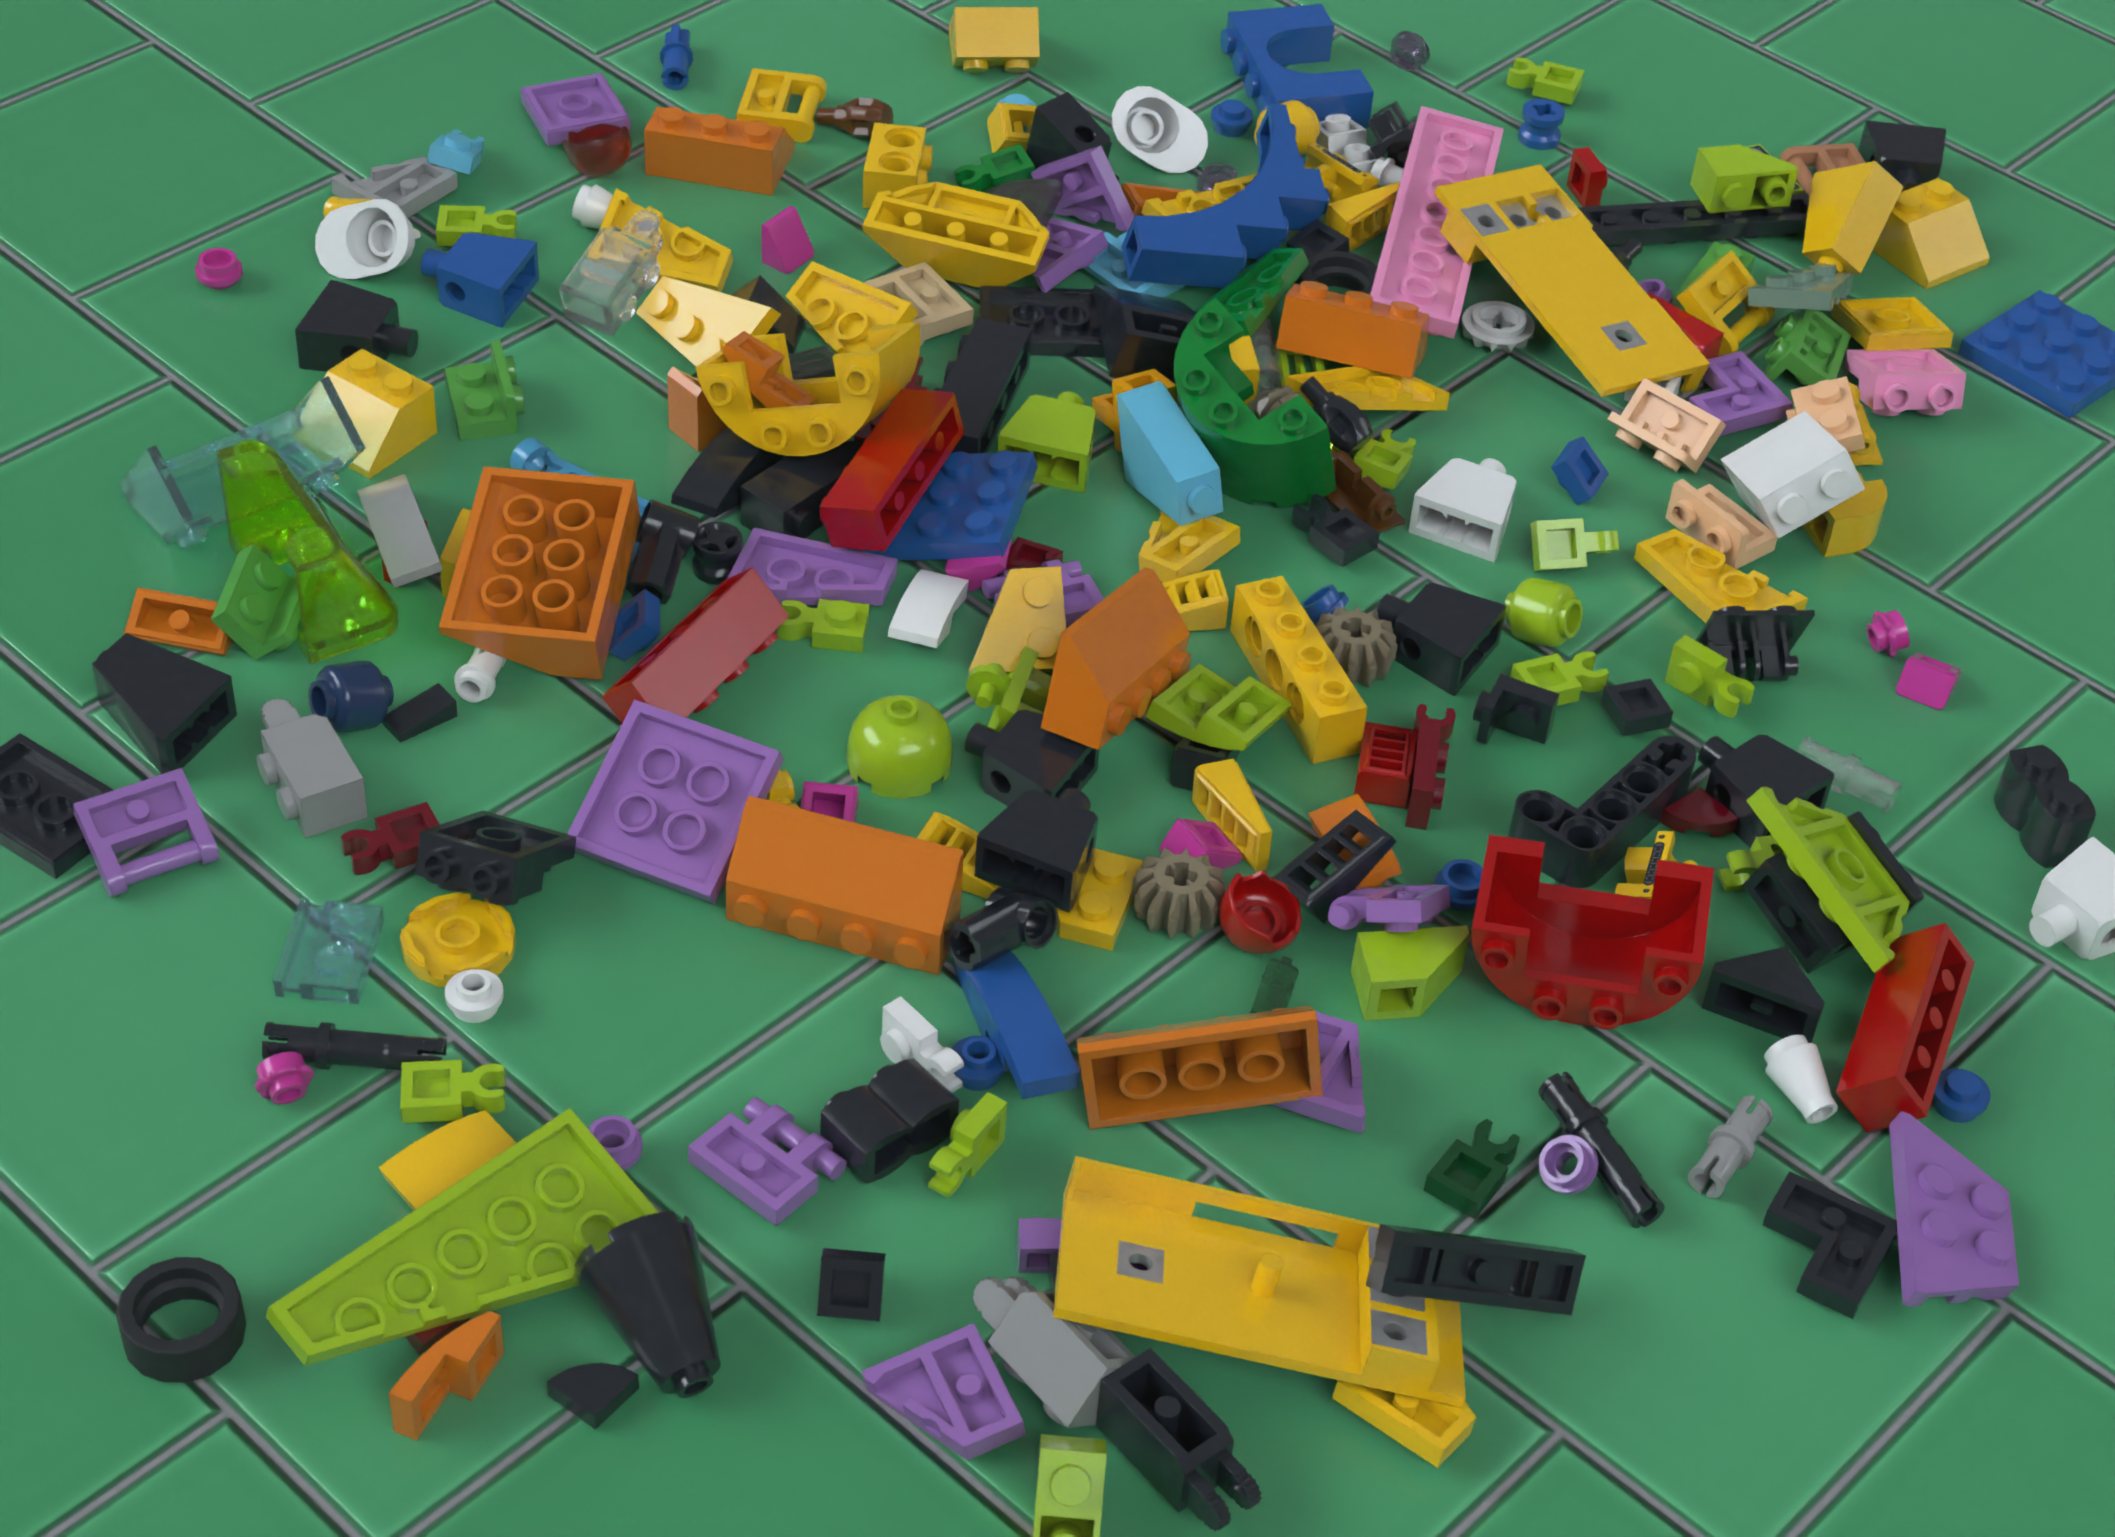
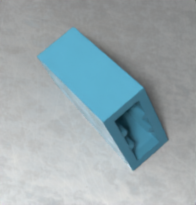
(1167, 456)

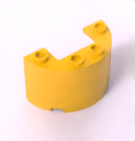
(844, 403)

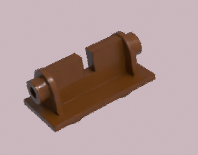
(1362, 495)

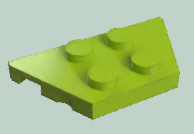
(1840, 870)

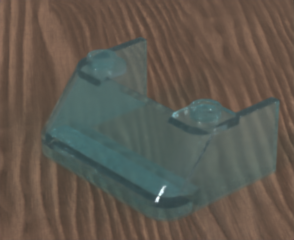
(184, 493)

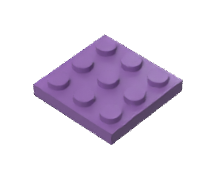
(672, 800)

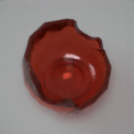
(598, 149)

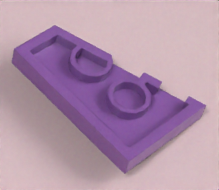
(814, 570)

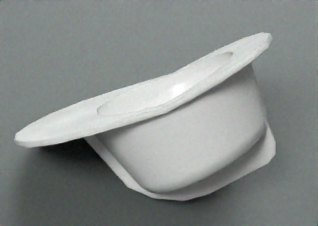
(1159, 130)
(365, 239)

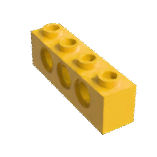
(1299, 667)

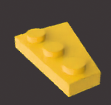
(1703, 578)

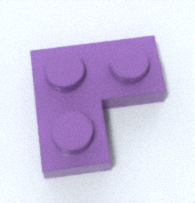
(1741, 394)

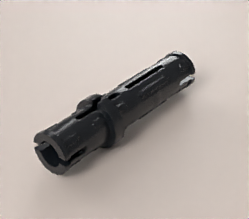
(351, 1048)
(1614, 1165)

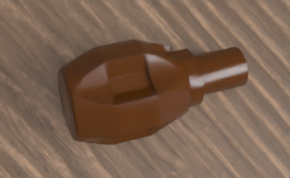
(856, 116)

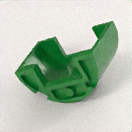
(1262, 459)

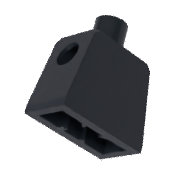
(1063, 129)
(1905, 151)
(347, 321)
(1443, 633)
(1029, 758)
(1756, 764)
(1040, 846)

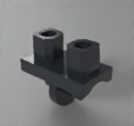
(1392, 133)

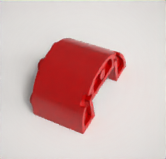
(1584, 950)

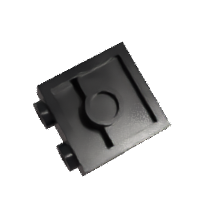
(491, 856)

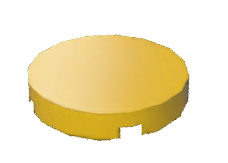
(455, 936)

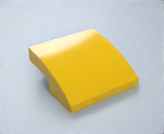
(445, 1157)

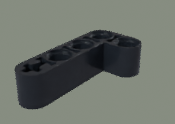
(1596, 836)

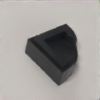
(593, 1390)

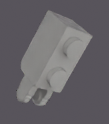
(310, 770)
(1049, 1354)

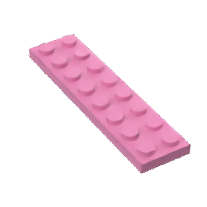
(1416, 258)

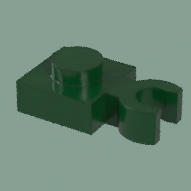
(1472, 1174)

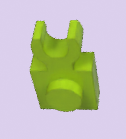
(1548, 81)
(458, 220)
(1385, 459)
(831, 625)
(1562, 677)
(441, 1089)
(974, 1140)

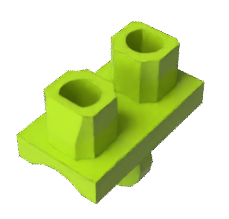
(994, 687)

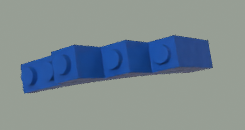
(1215, 242)

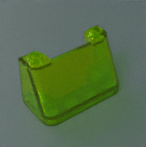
(278, 513)

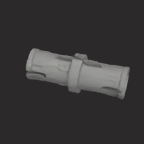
(1730, 1146)

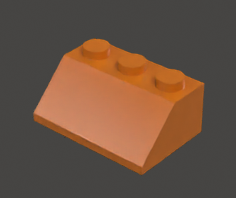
(716, 150)
(1353, 329)

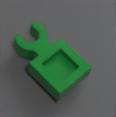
(995, 169)

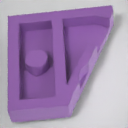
(1088, 188)
(1068, 249)

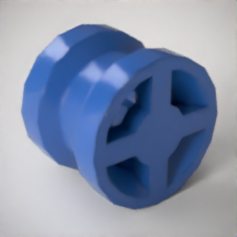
(1541, 124)

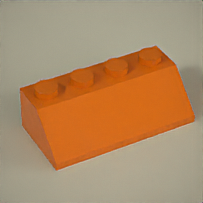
(1116, 662)
(844, 885)
(1200, 1066)

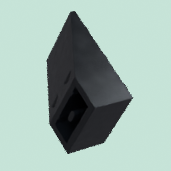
(1139, 330)

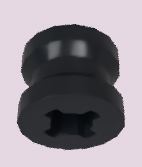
(716, 551)

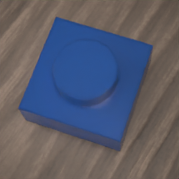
(1579, 470)
(636, 625)

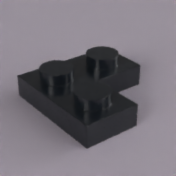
(1846, 1236)

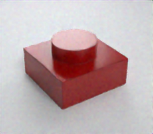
(1586, 177)

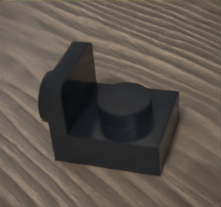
(1516, 709)

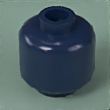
(351, 695)

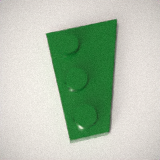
(1261, 287)

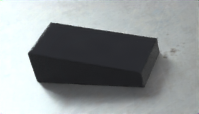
(421, 713)

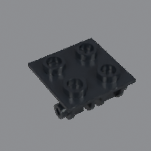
(1756, 640)

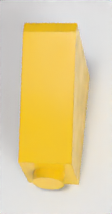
(1848, 214)

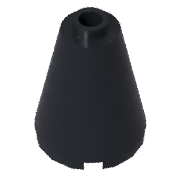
(656, 1299)

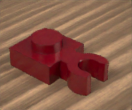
(393, 839)

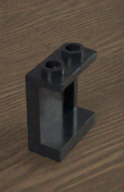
(1796, 910)

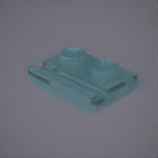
(329, 951)

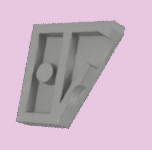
(408, 184)

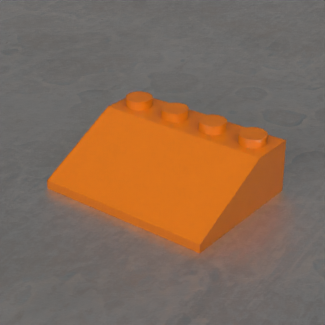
(544, 569)

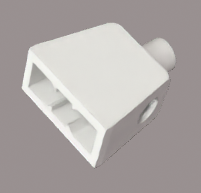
(1465, 507)
(2078, 903)

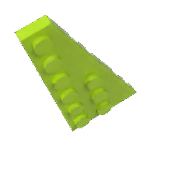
(471, 1249)

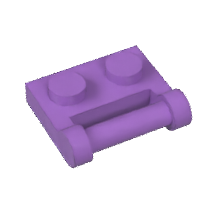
(141, 815)

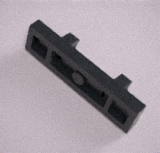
(1475, 1270)

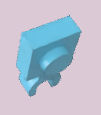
(456, 152)

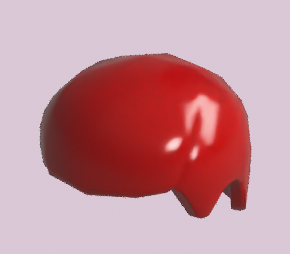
(1259, 914)

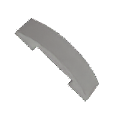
(399, 530)

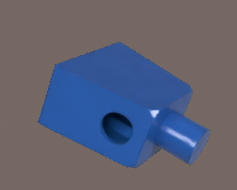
(484, 275)

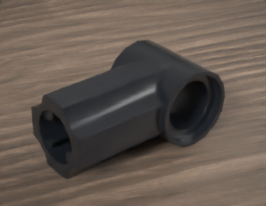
(663, 543)
(1001, 926)

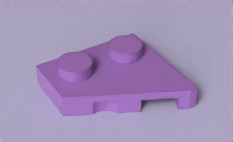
(1341, 1077)
(950, 1393)

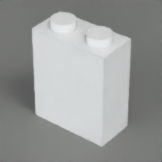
(1793, 474)

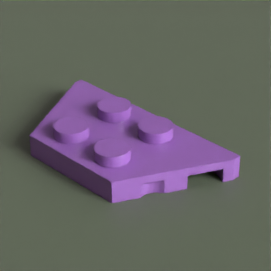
(1949, 1221)

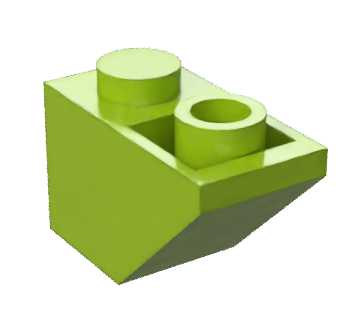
(1741, 179)
(1406, 971)
(1069, 1486)

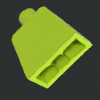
(1058, 434)

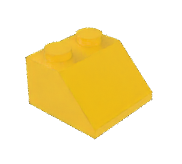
(994, 38)
(1932, 235)
(387, 408)

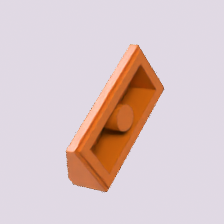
(176, 622)

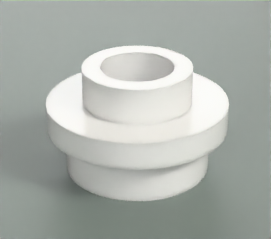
(474, 995)

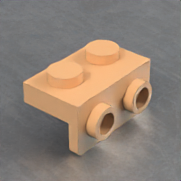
(1833, 408)
(1668, 425)
(1719, 523)

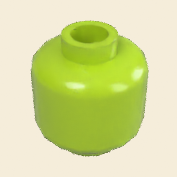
(1543, 612)

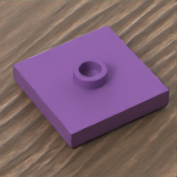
(572, 106)

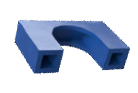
(1276, 37)

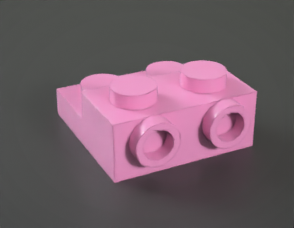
(1907, 380)

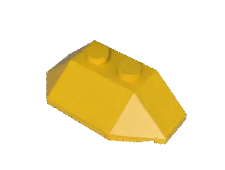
(958, 233)

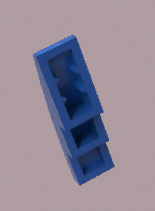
(1020, 1026)

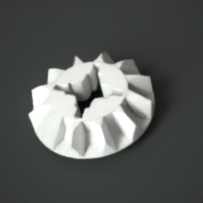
(1515, 326)

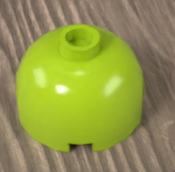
(900, 747)

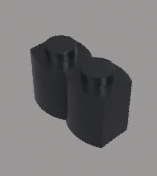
(2043, 805)
(889, 1119)

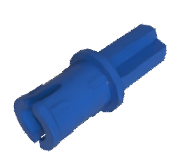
(676, 58)

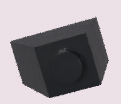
(163, 700)

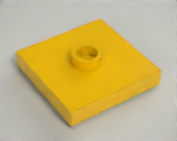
(1892, 324)

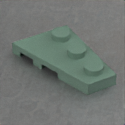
(1803, 289)

